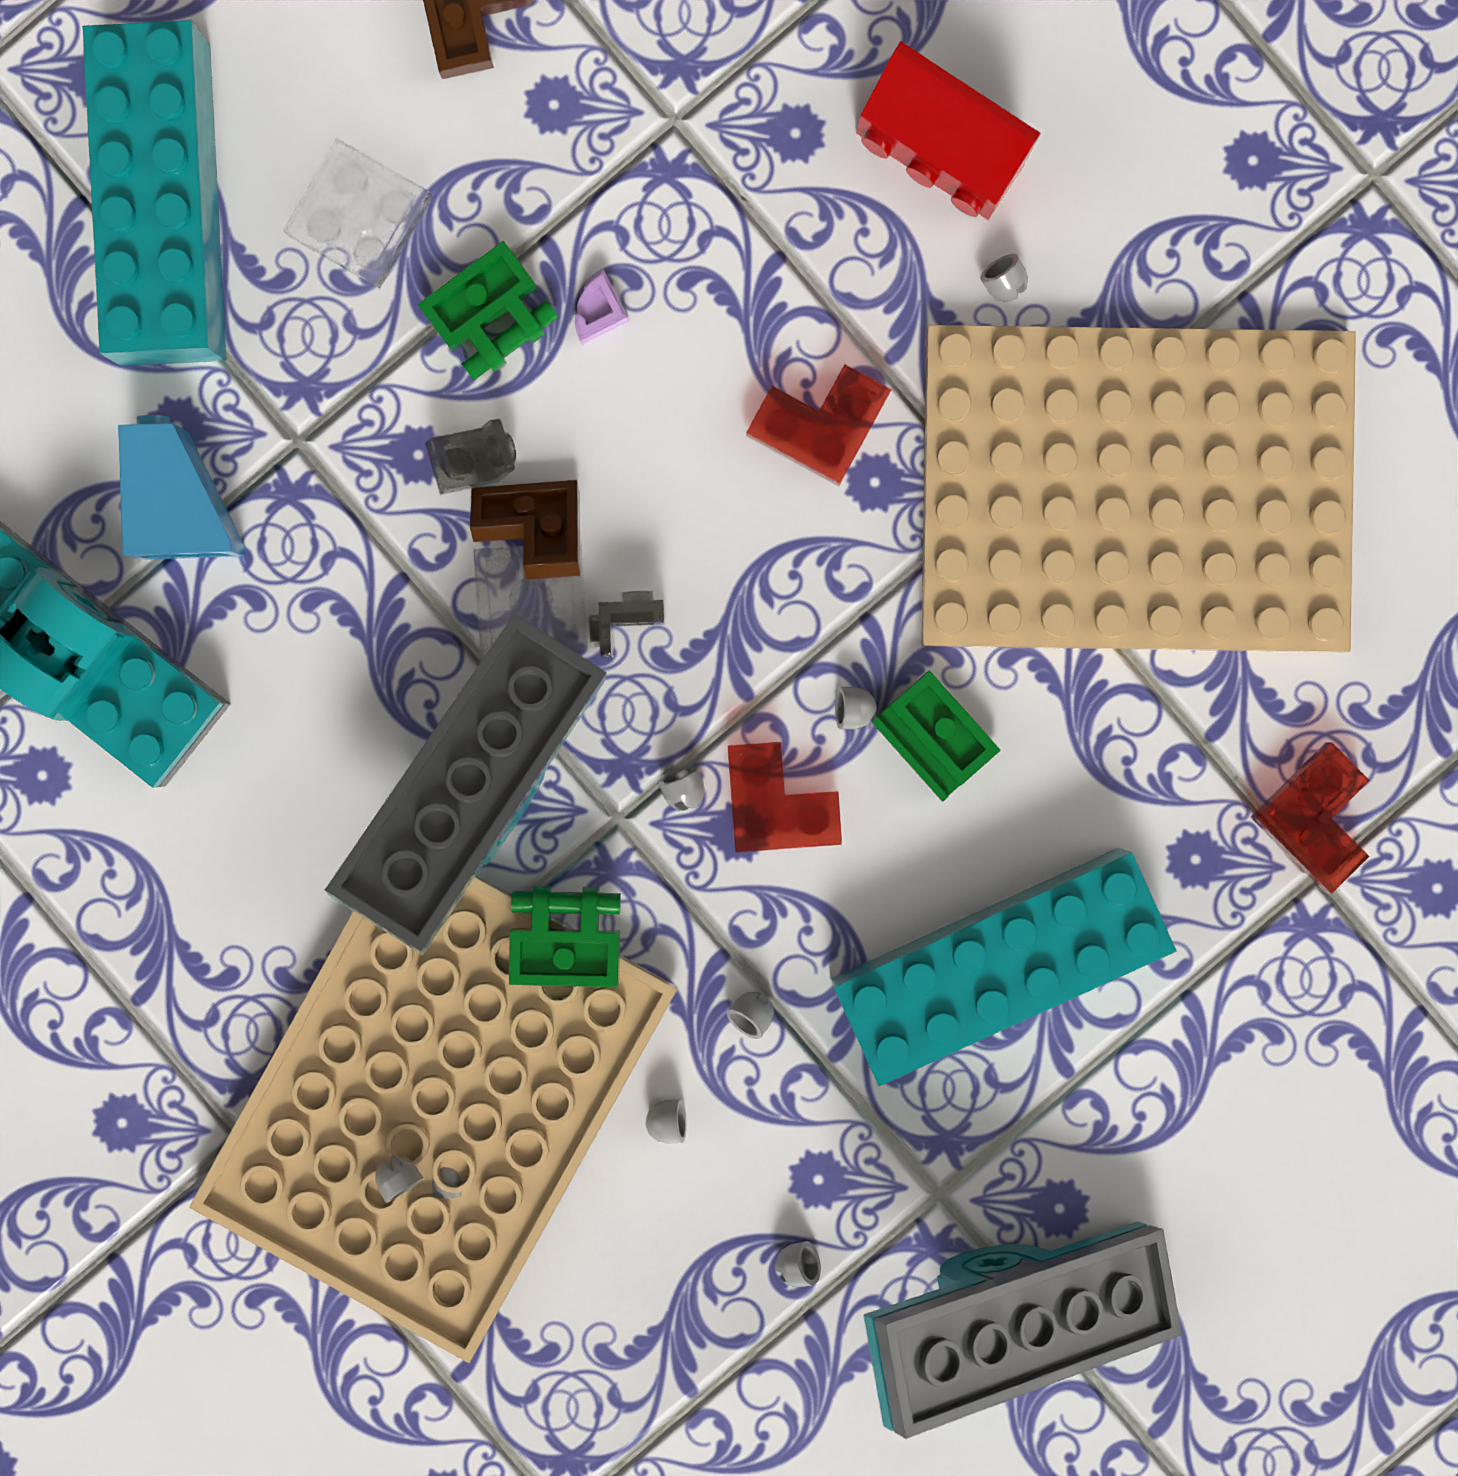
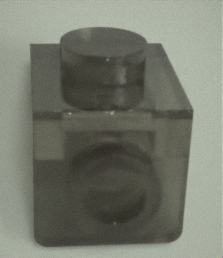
(471, 457)
(635, 609)

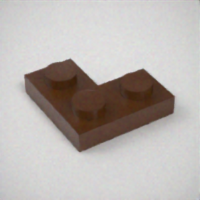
(460, 33)
(538, 513)

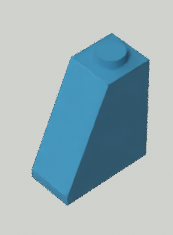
(169, 496)

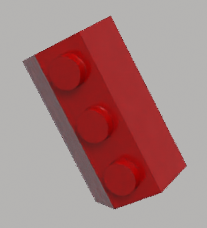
(945, 132)

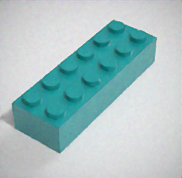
(154, 193)
(1003, 965)

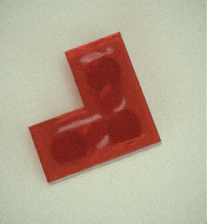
(825, 438)
(1302, 814)
(766, 815)

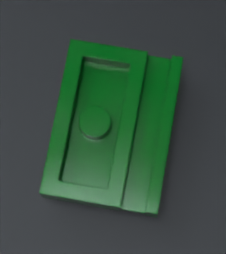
(935, 736)

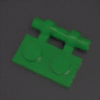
(477, 299)
(564, 955)

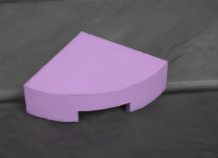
(598, 309)

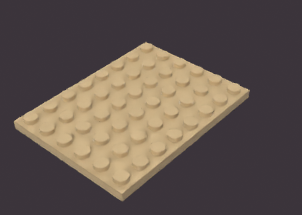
(1138, 488)
(436, 1068)

